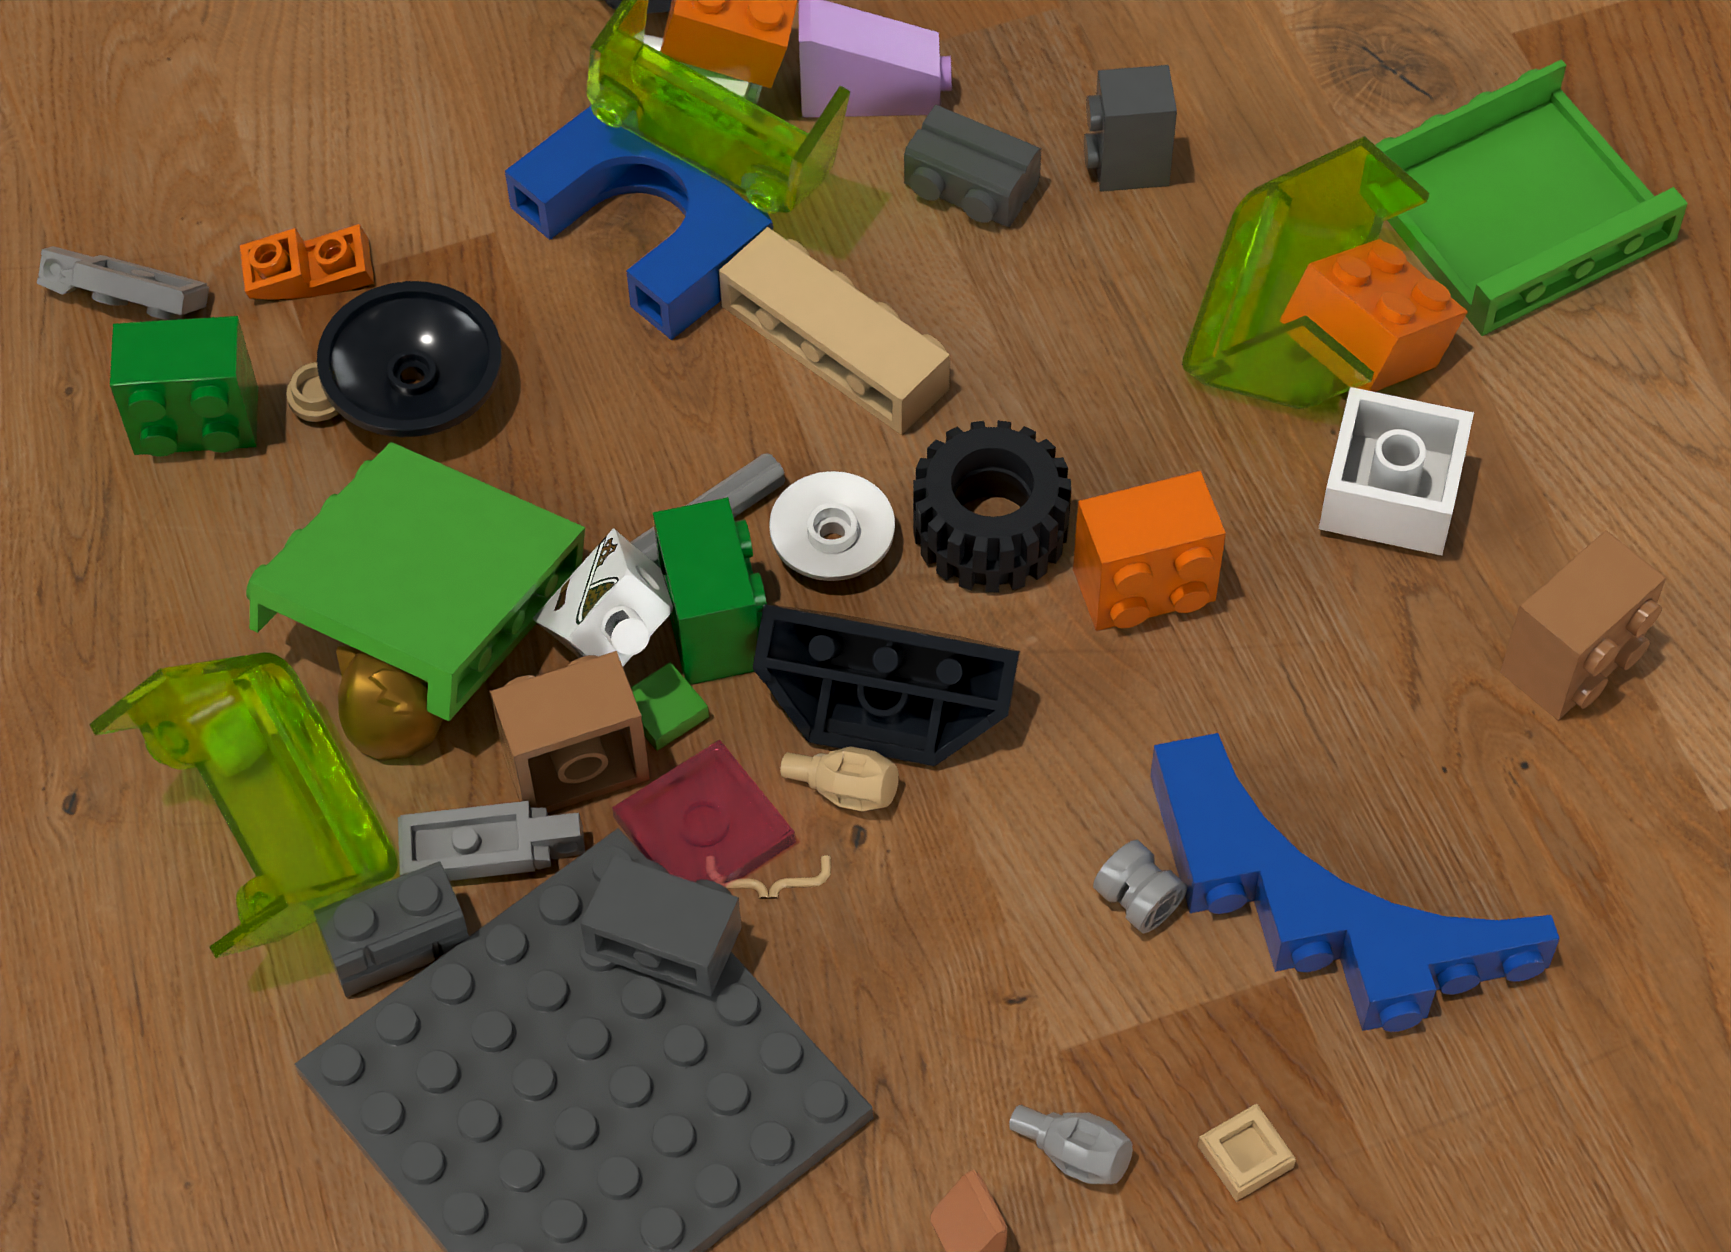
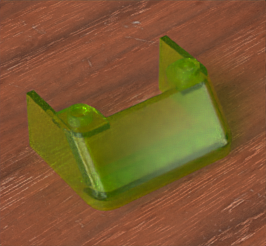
(706, 122)
(1265, 251)
(272, 779)

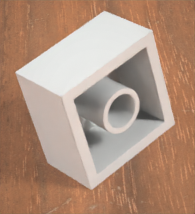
(1396, 471)

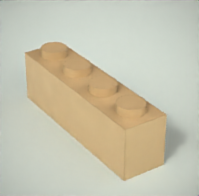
(835, 329)

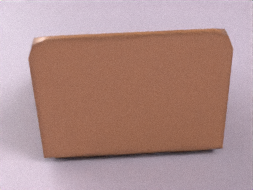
(969, 1218)

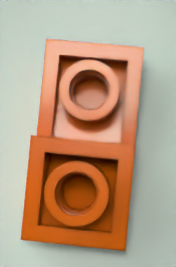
(295, 268)

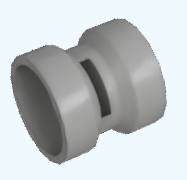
(1140, 886)

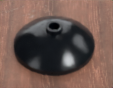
(407, 336)

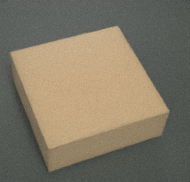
(1246, 1152)

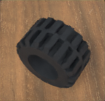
(998, 465)

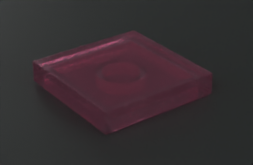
(705, 819)

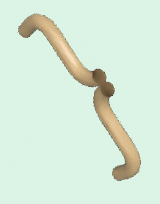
(786, 882)

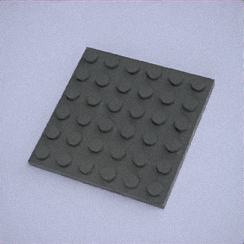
(576, 1099)

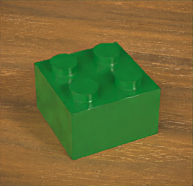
(184, 385)
(711, 588)

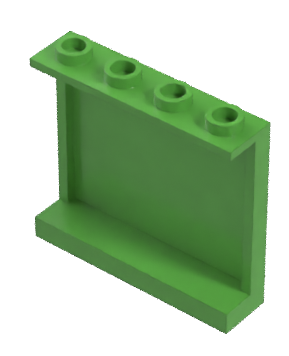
(1524, 200)
(421, 572)

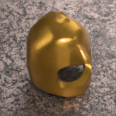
(383, 707)

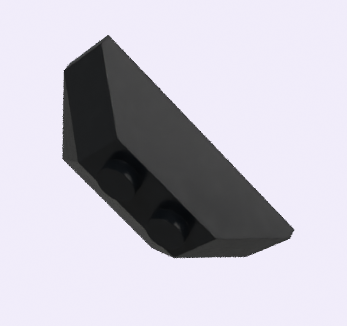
(882, 682)

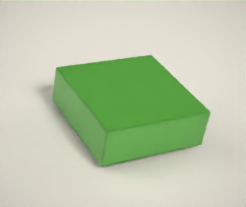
(668, 706)

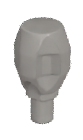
(1077, 1143)

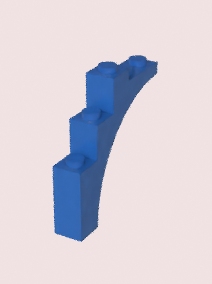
(1310, 916)

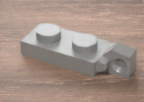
(121, 281)
(487, 839)

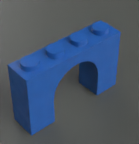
(595, 162)

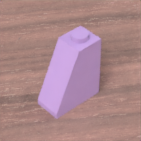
(880, 60)

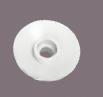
(829, 505)

